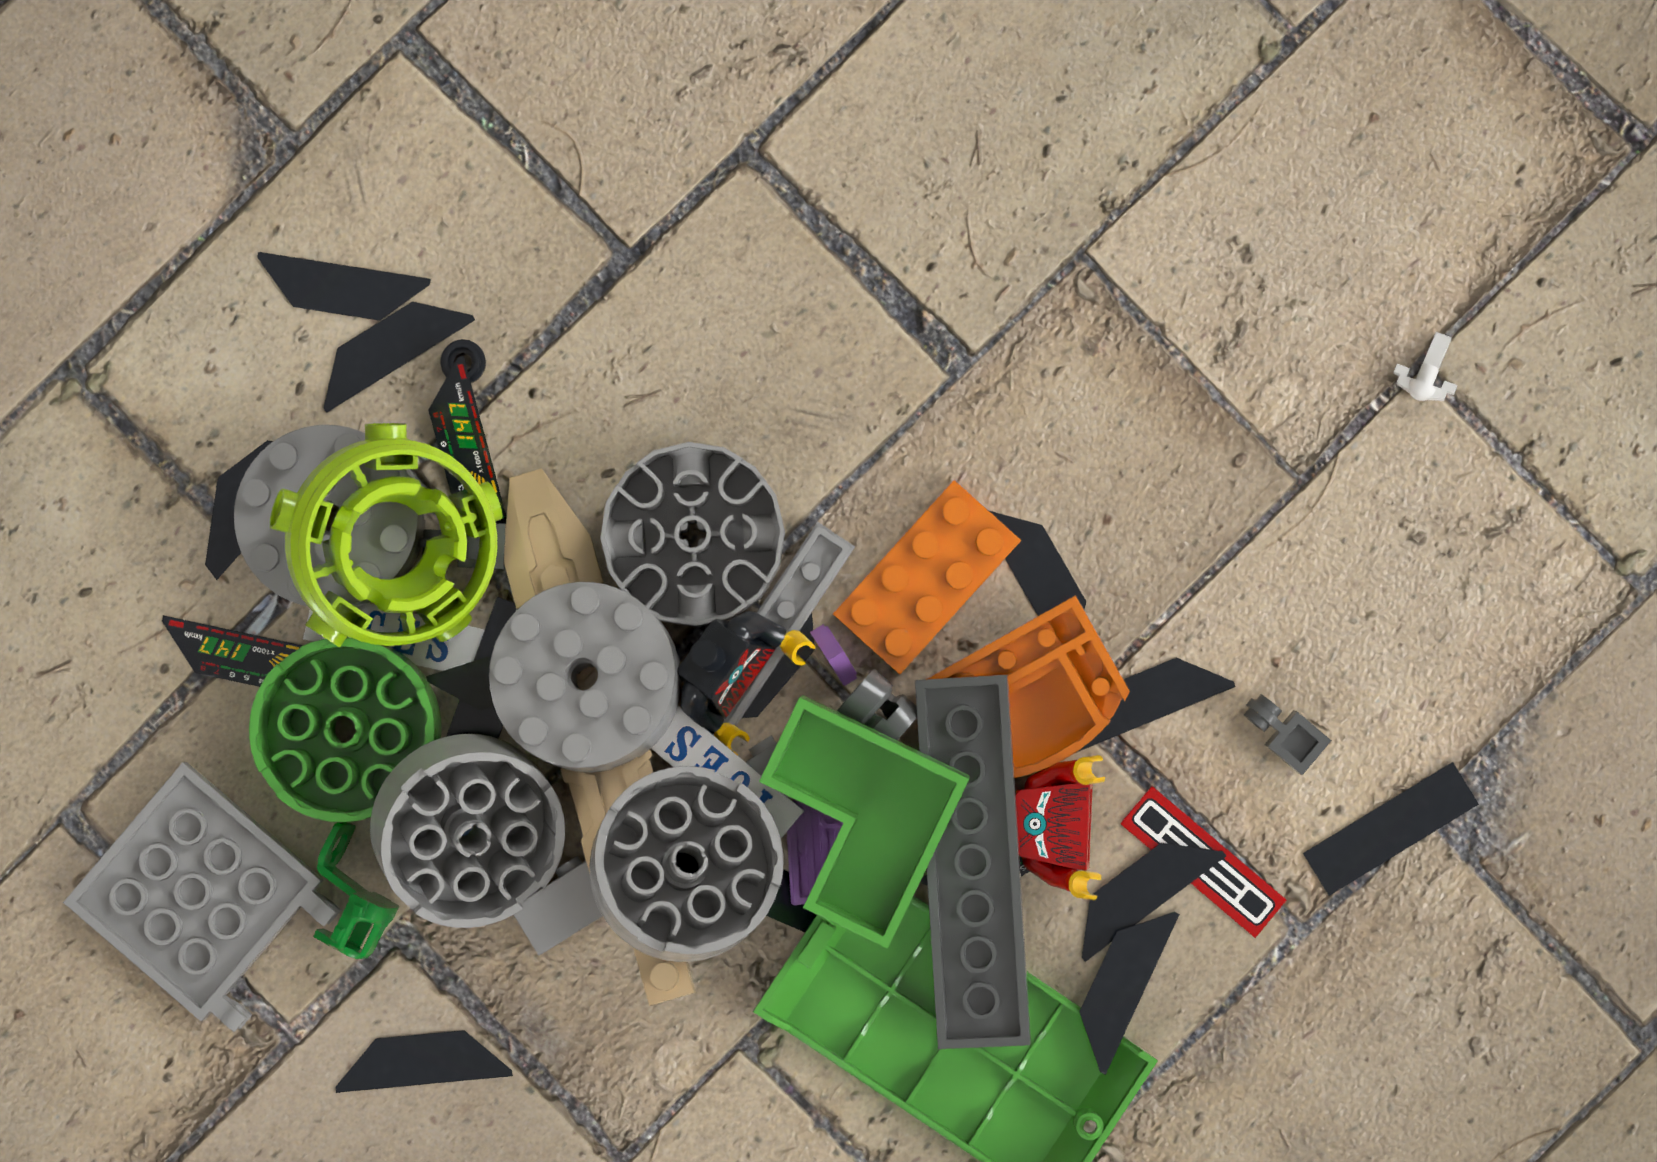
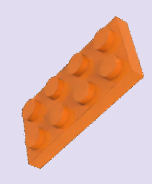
(926, 577)

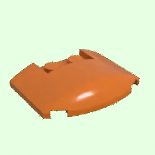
(1057, 681)

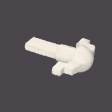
(1422, 386)

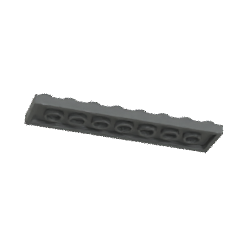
(976, 868)

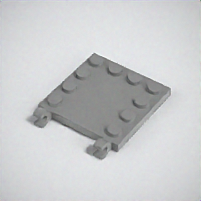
(197, 894)

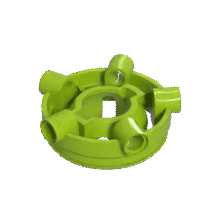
(423, 589)

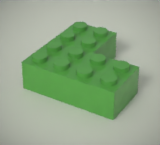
(890, 810)

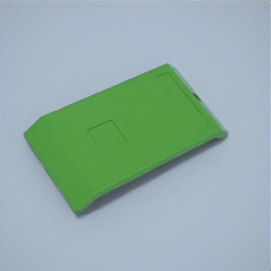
(1000, 1104)

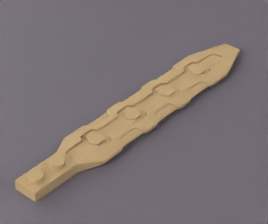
(545, 550)

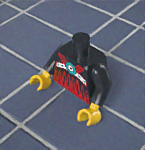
(726, 664)

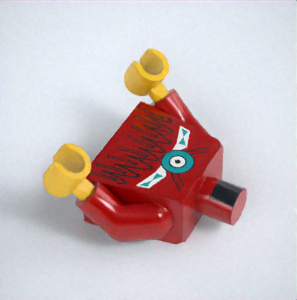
(1056, 824)

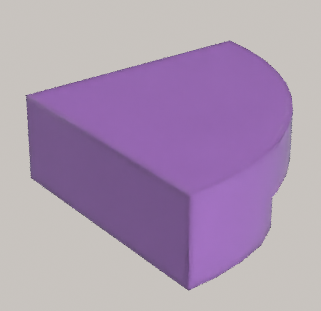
(834, 654)

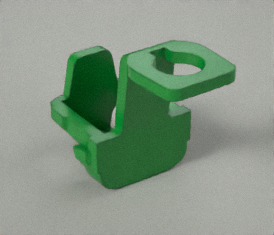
(362, 906)

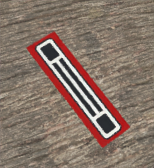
(1228, 883)

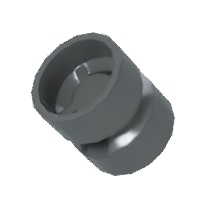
(876, 693)

